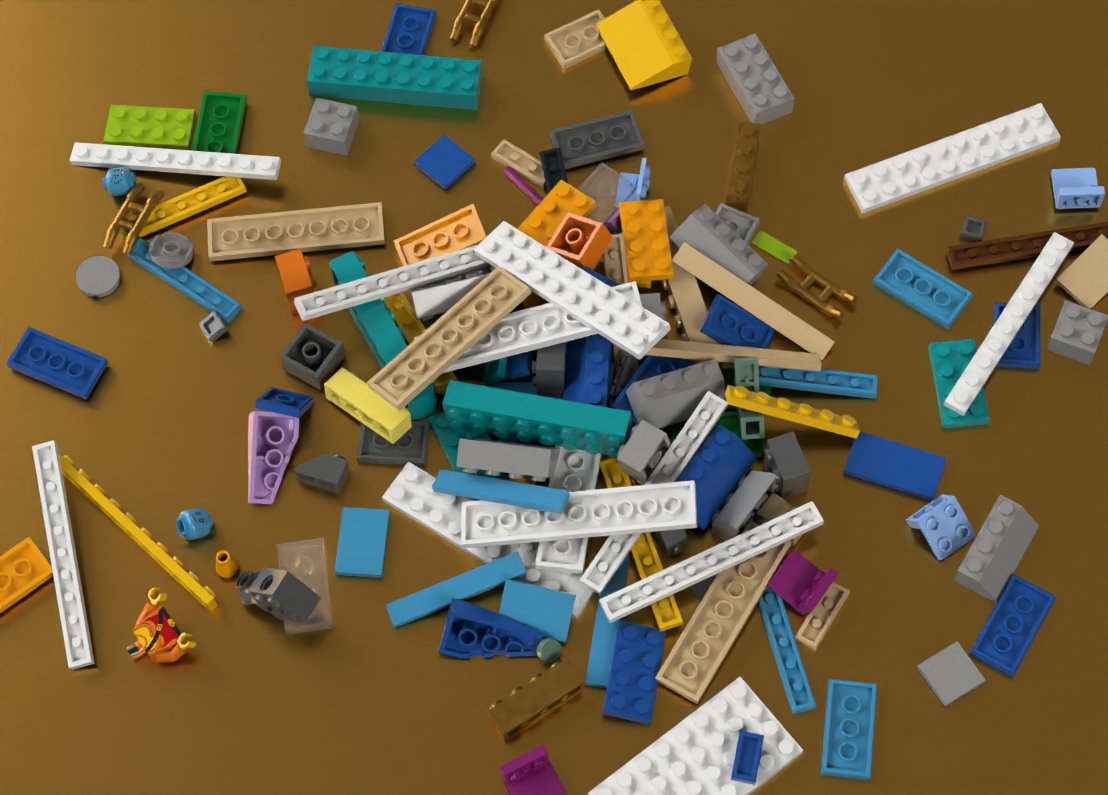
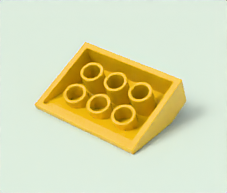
(645, 44)

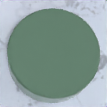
(549, 650)

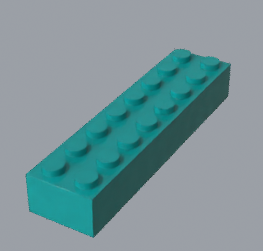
(395, 77)
(380, 329)
(536, 418)

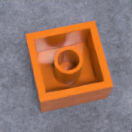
(580, 240)
(296, 276)

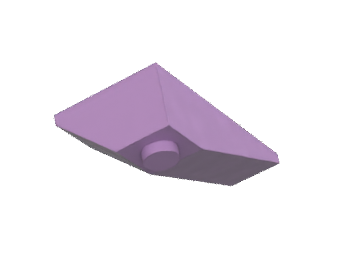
(269, 451)

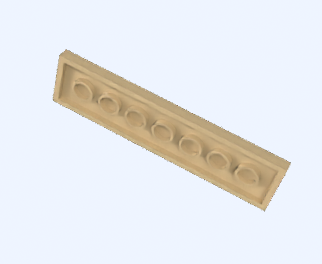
(294, 230)
(448, 338)
(718, 622)

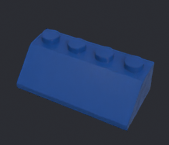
(588, 370)
(717, 471)

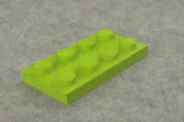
(150, 127)

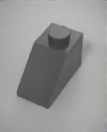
(324, 472)
(670, 541)

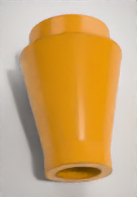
(226, 565)

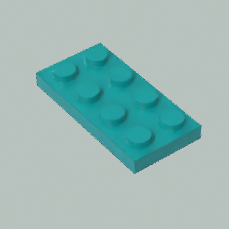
(948, 364)
(449, 442)

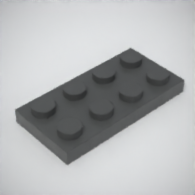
(598, 139)

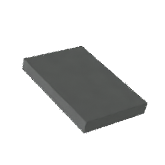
(409, 448)

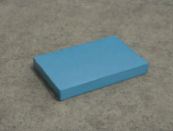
(362, 542)
(538, 608)

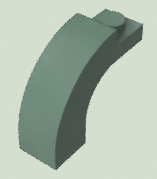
(747, 375)

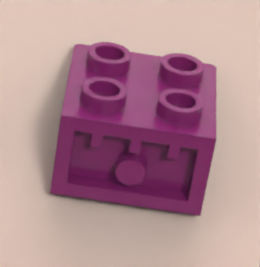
(801, 582)
(532, 774)

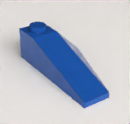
(479, 631)

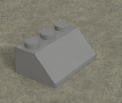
(744, 504)

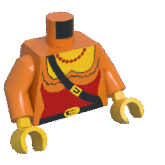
(158, 633)

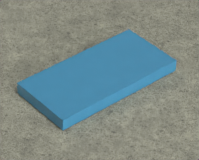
(922, 288)
(849, 729)

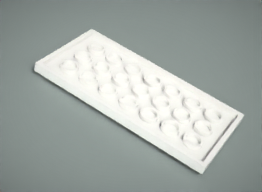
(701, 750)

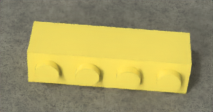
(365, 405)

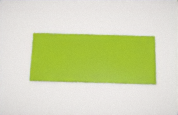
(774, 247)

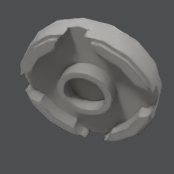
(171, 250)
(98, 276)

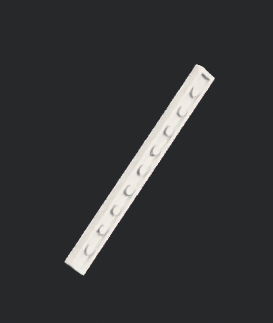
(176, 161)
(388, 283)
(1008, 324)
(667, 471)
(63, 555)
(711, 562)

